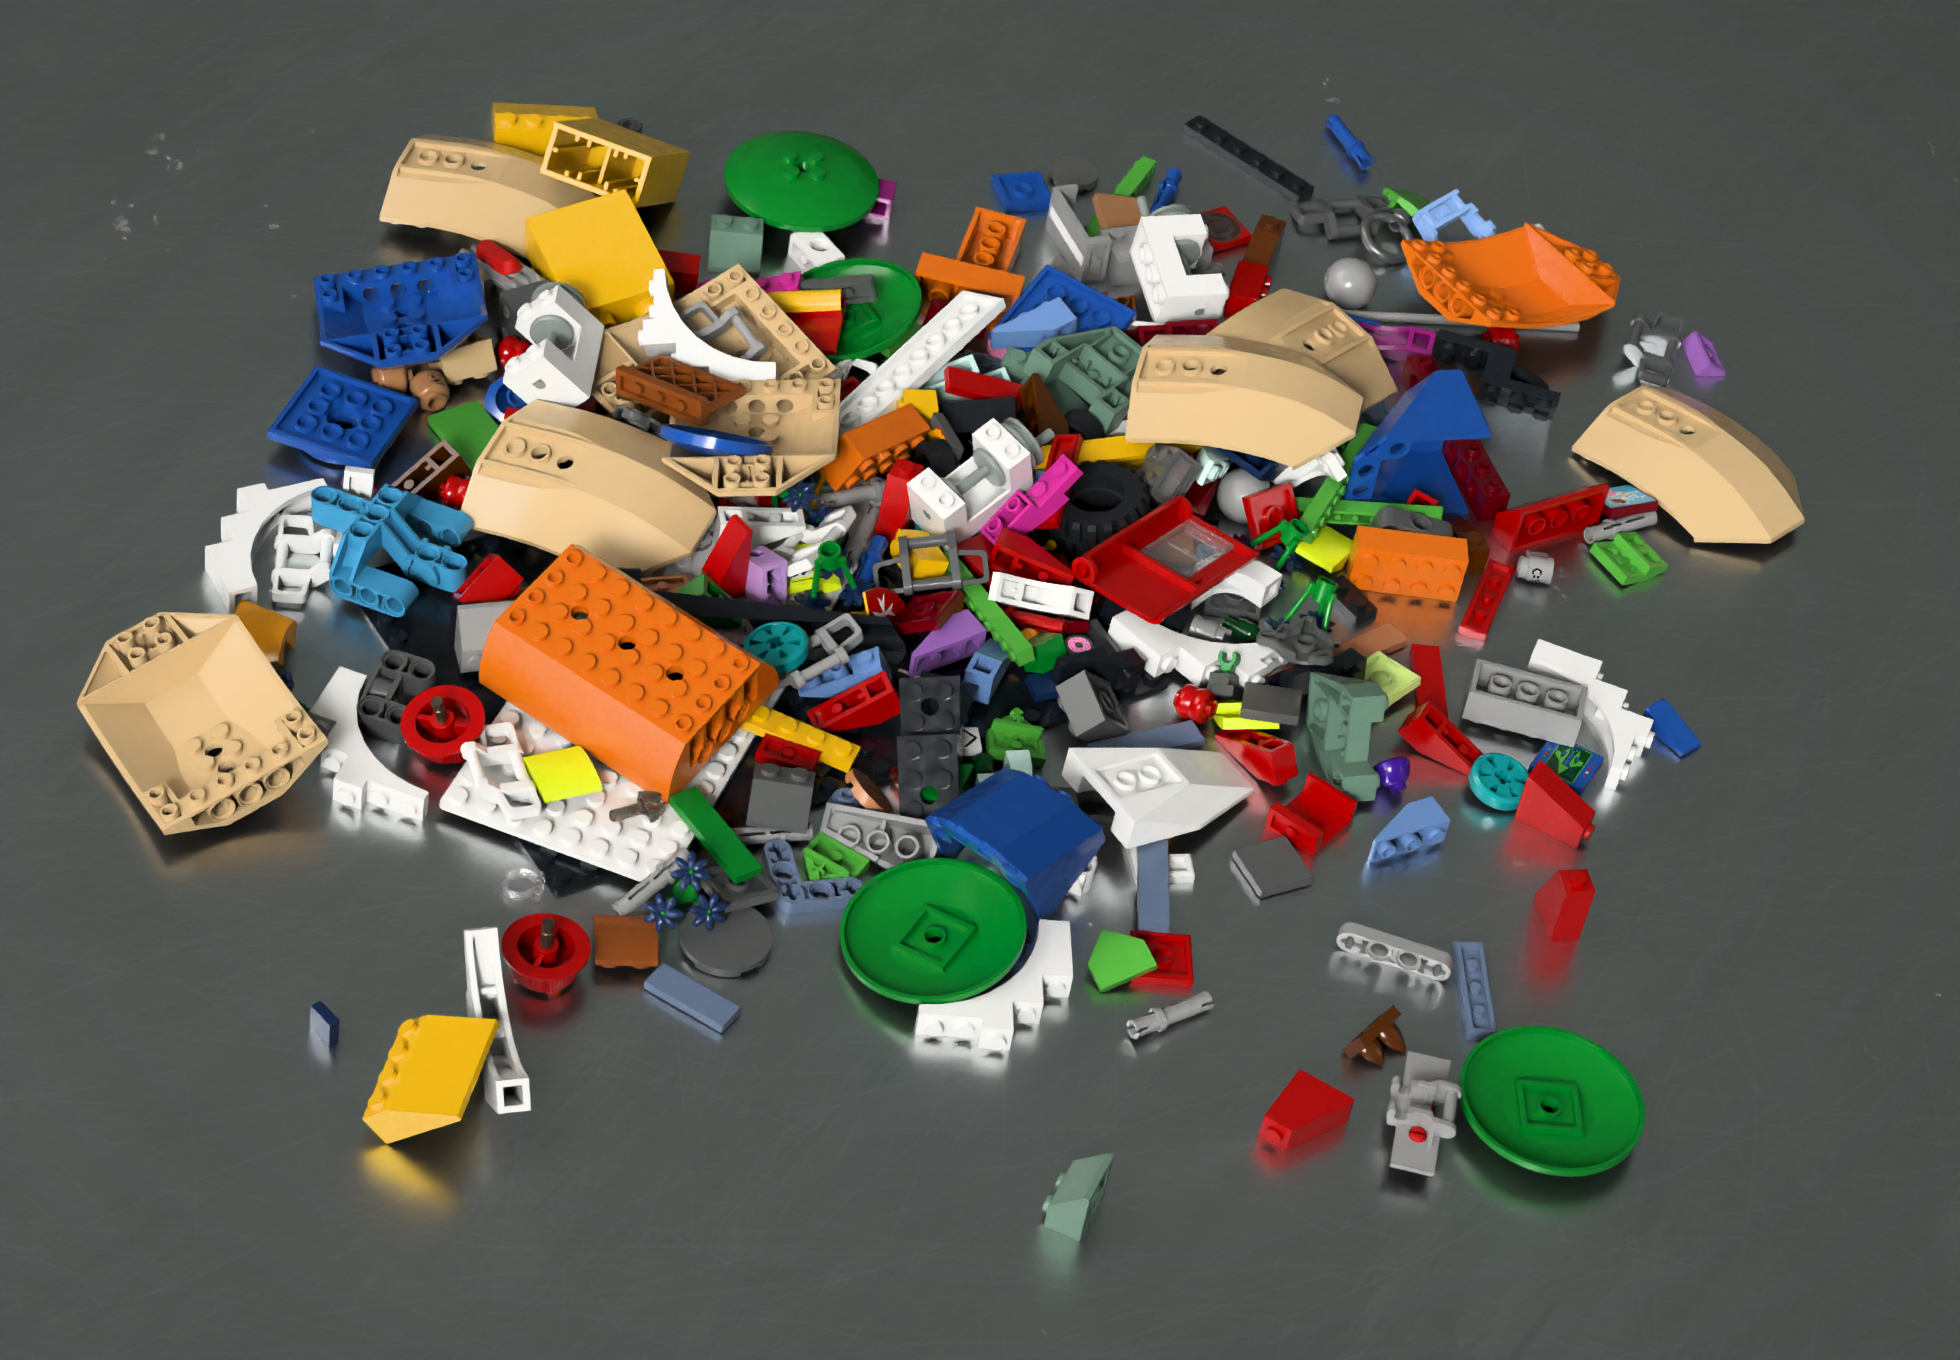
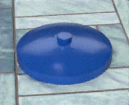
(712, 442)

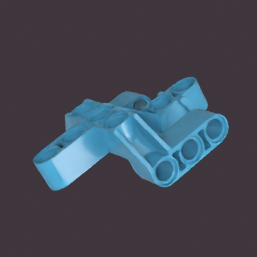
(391, 522)

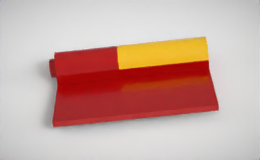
(816, 314)

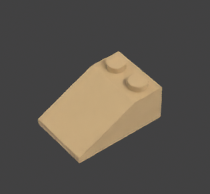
(469, 359)

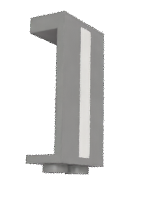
(1083, 254)

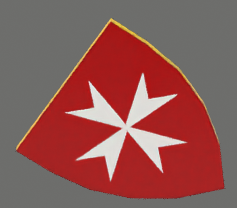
(882, 603)

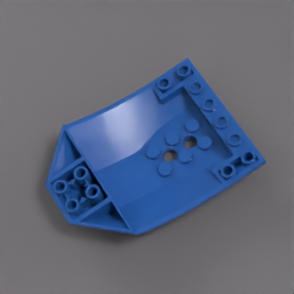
(404, 321)

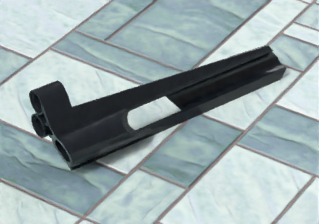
(875, 629)

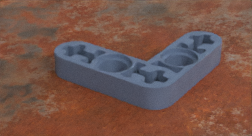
(802, 892)

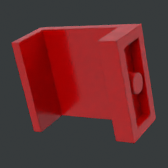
(1312, 816)

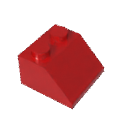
(490, 582)

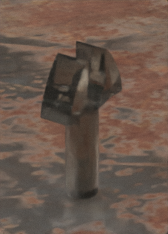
(645, 806)

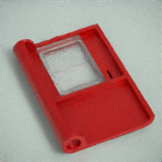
(1162, 561)

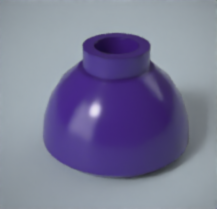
(1394, 773)

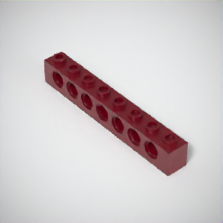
(1466, 457)

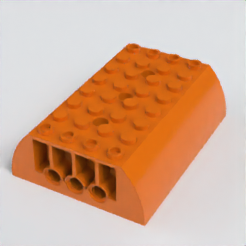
(616, 698)

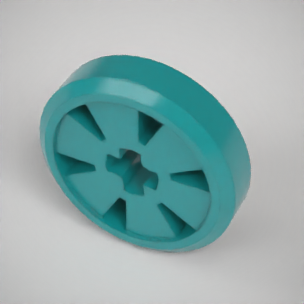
(779, 644)
(1485, 778)

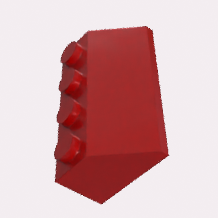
(1549, 517)

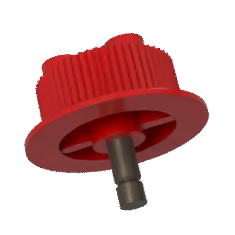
(442, 721)
(545, 951)

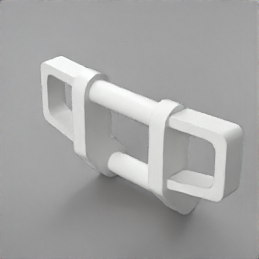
(830, 529)
(313, 543)
(481, 756)

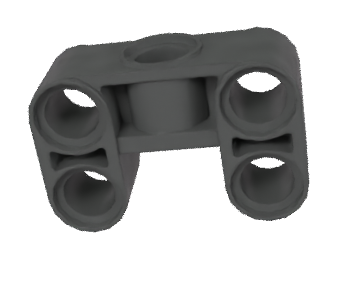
(1402, 520)
(394, 675)

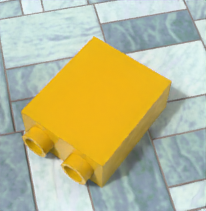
(614, 158)
(599, 252)

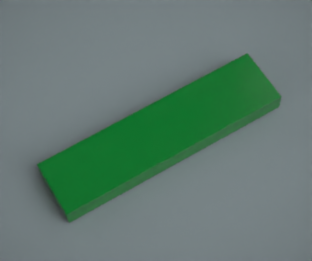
(715, 835)

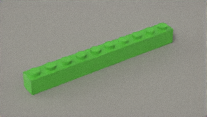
(1130, 187)
(1331, 490)
(1364, 512)
(994, 619)

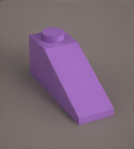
(954, 641)

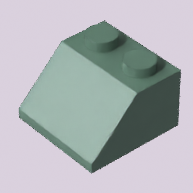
(734, 242)
(1078, 1195)

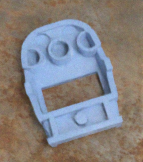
(1447, 210)

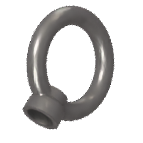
(1397, 222)

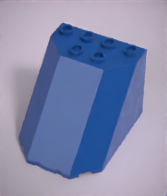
(1409, 444)
(1027, 826)

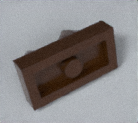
(1385, 1030)

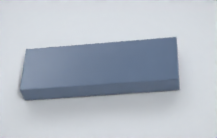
(692, 997)

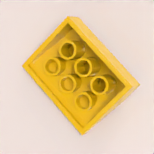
(531, 125)
(429, 1075)

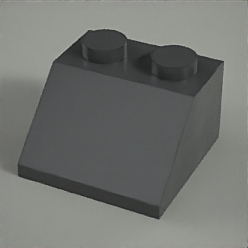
(1091, 708)
(780, 798)

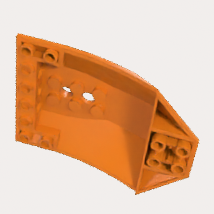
(1512, 279)

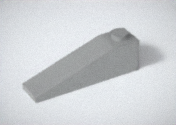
(879, 835)

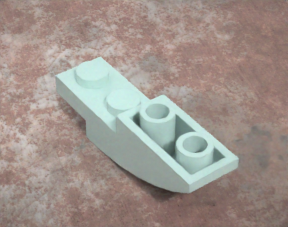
(1213, 463)

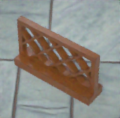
(677, 391)

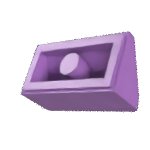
(1703, 356)

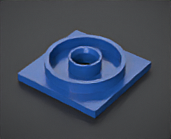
(1089, 306)
(334, 399)

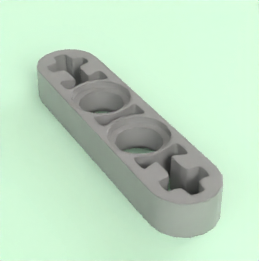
(1395, 948)

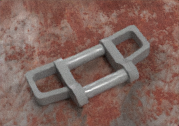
(722, 324)
(837, 653)

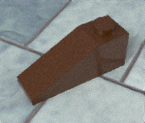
(1265, 241)
(1040, 409)
(433, 468)
(1477, 545)

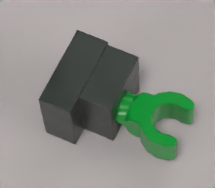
(1226, 684)

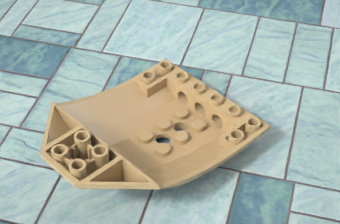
(442, 190)
(1337, 340)
(786, 343)
(1263, 404)
(791, 414)
(1712, 482)
(610, 500)
(189, 687)

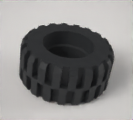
(1104, 488)

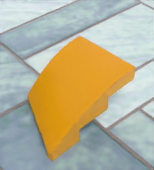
(269, 630)

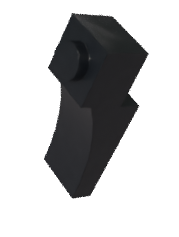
(1346, 664)
(1119, 668)

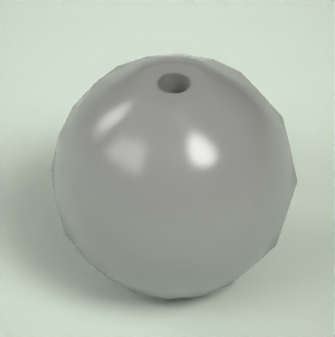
(1350, 283)
(1232, 489)

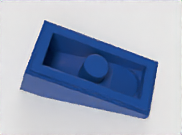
(1671, 728)

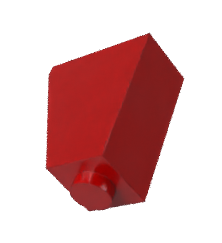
(895, 505)
(1554, 807)
(1565, 903)
(1304, 1112)

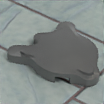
(636, 419)
(1301, 643)

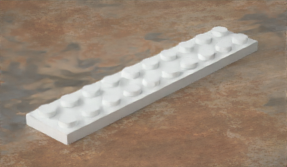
(919, 358)

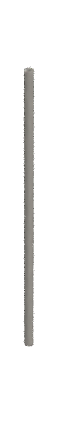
(1436, 319)

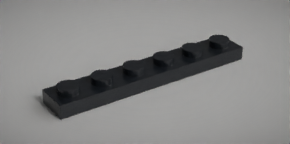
(1248, 159)

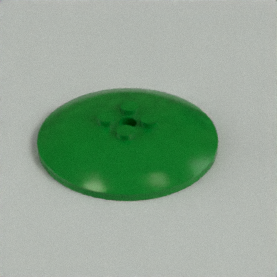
(768, 181)
(874, 324)
(925, 899)
(1587, 1088)

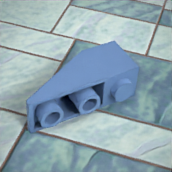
(1036, 326)
(987, 669)
(841, 678)
(1413, 827)

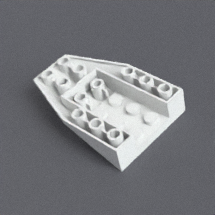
(1157, 789)

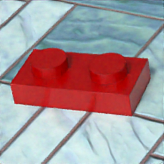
(787, 753)

